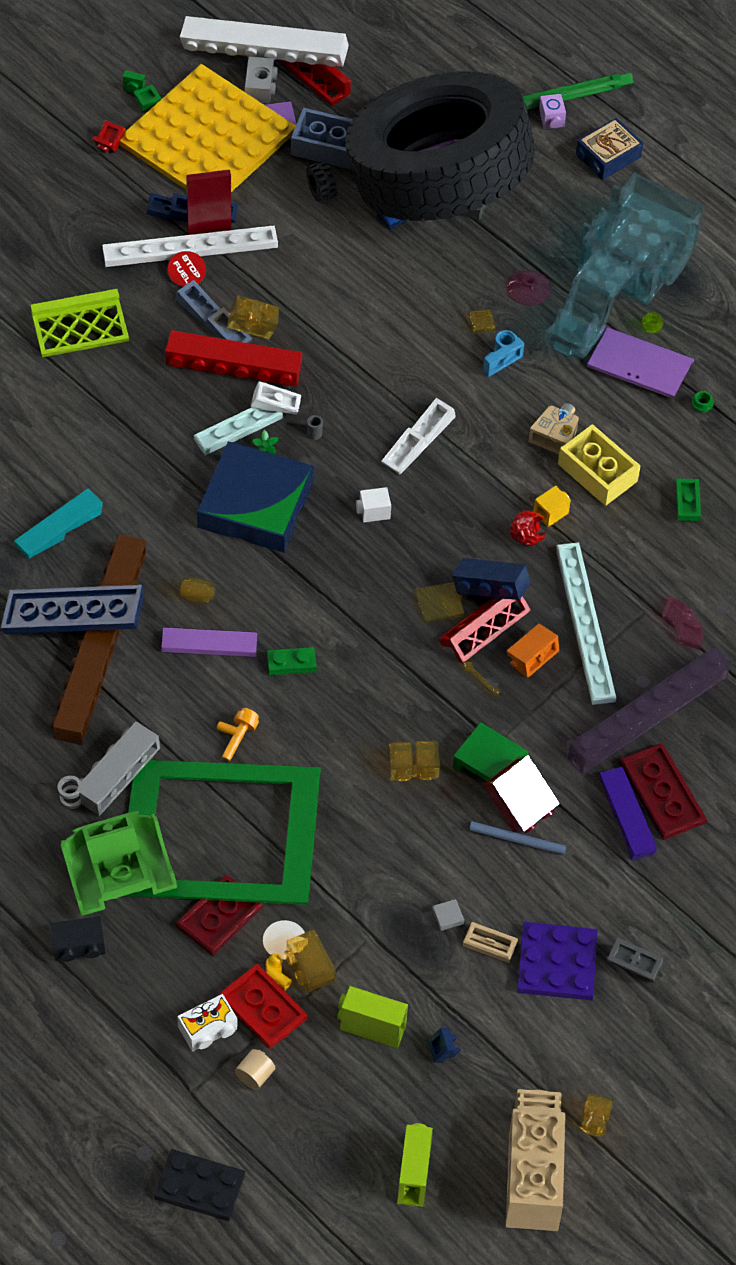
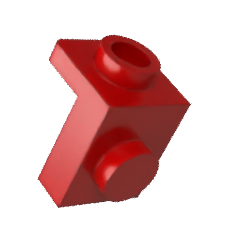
(109, 137)

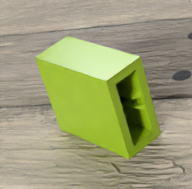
(372, 1016)
(415, 1165)

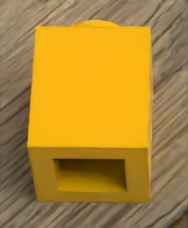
(552, 505)

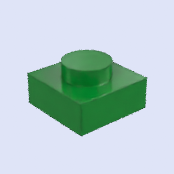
(133, 81)
(146, 97)

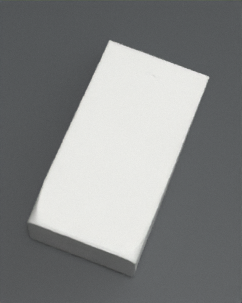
(275, 399)

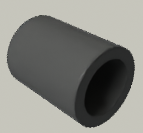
(314, 427)

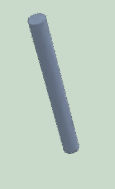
(517, 838)

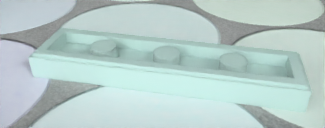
(235, 428)

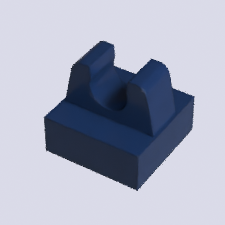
(442, 1045)

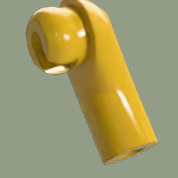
(274, 970)

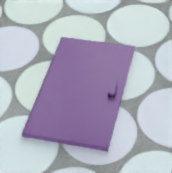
(640, 362)

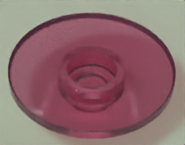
(529, 287)

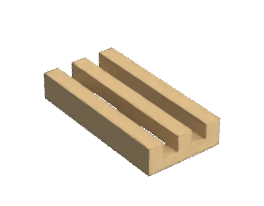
(489, 946)

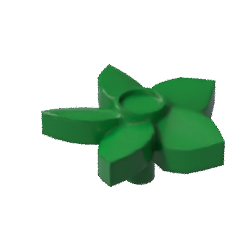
(265, 442)

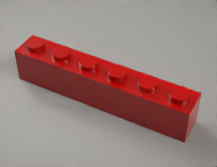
(233, 358)

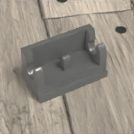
(635, 959)

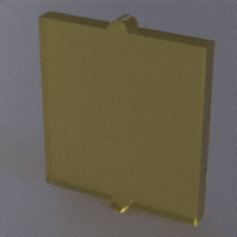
(439, 602)

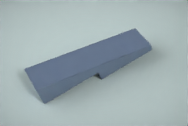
(208, 313)

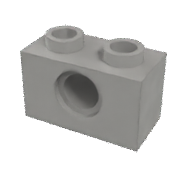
(260, 78)

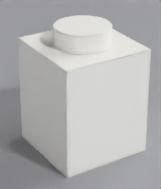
(374, 505)

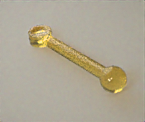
(468, 666)

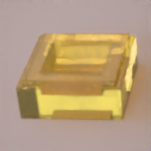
(482, 321)

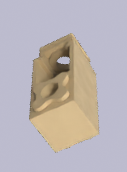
(536, 1161)

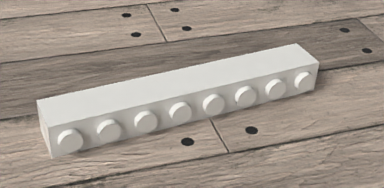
(264, 41)

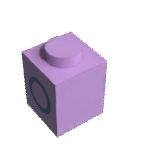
(552, 111)

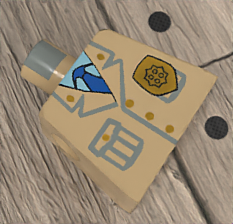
(554, 428)

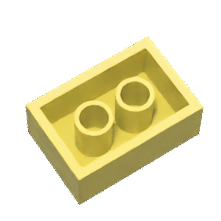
(598, 464)

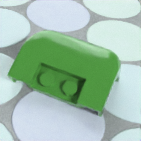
(117, 860)

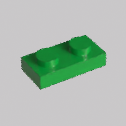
(688, 500)
(291, 661)

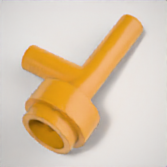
(247, 721)

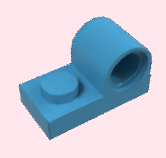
(506, 351)

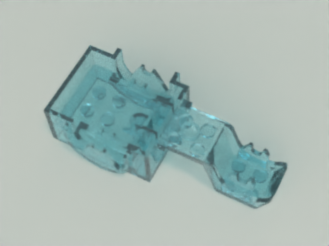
(627, 250)

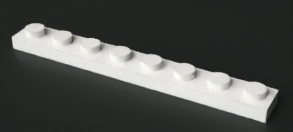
(201, 244)

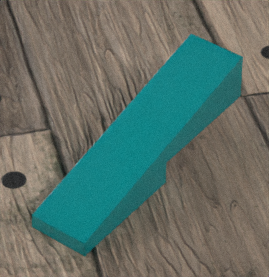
(54, 527)

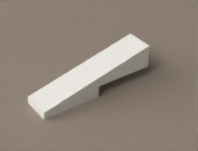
(419, 437)

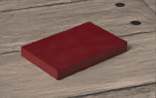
(216, 922)

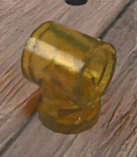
(596, 1114)

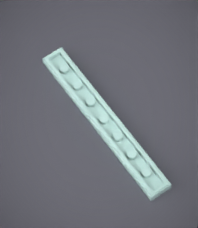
(585, 624)

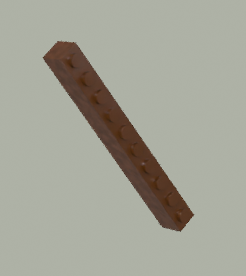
(96, 649)

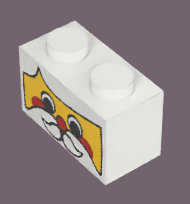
(207, 1023)

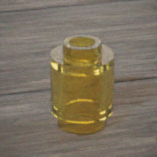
(197, 590)

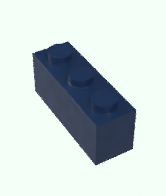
(491, 579)

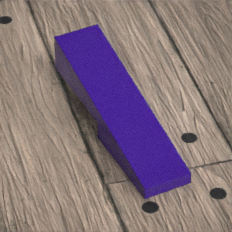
(628, 814)

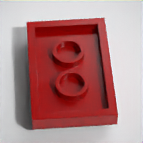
(264, 1006)

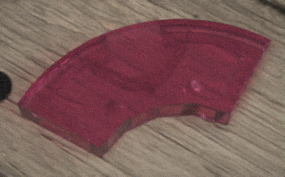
(685, 622)

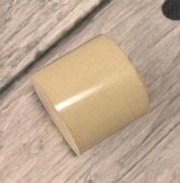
(255, 1069)

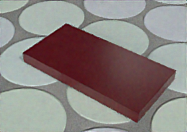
(209, 202)
(663, 791)

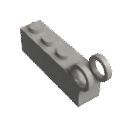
(113, 771)

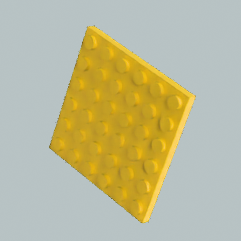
(207, 128)

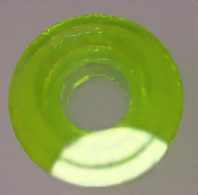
(652, 322)

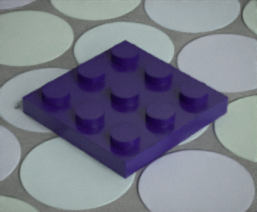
(557, 961)

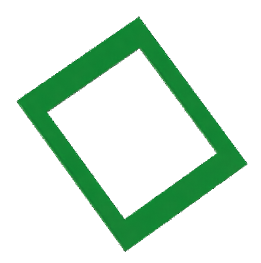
(300, 832)

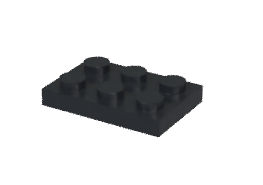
(200, 1185)

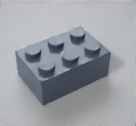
(321, 138)

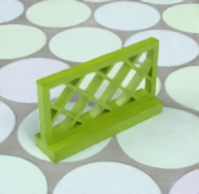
(79, 306)

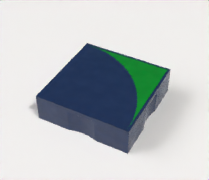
(255, 496)

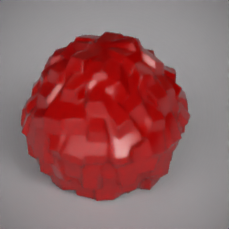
(524, 529)

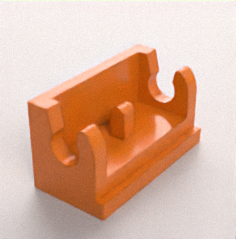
(533, 650)

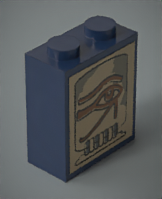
(609, 148)

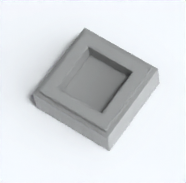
(448, 915)

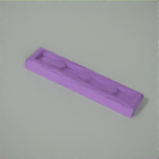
(209, 642)

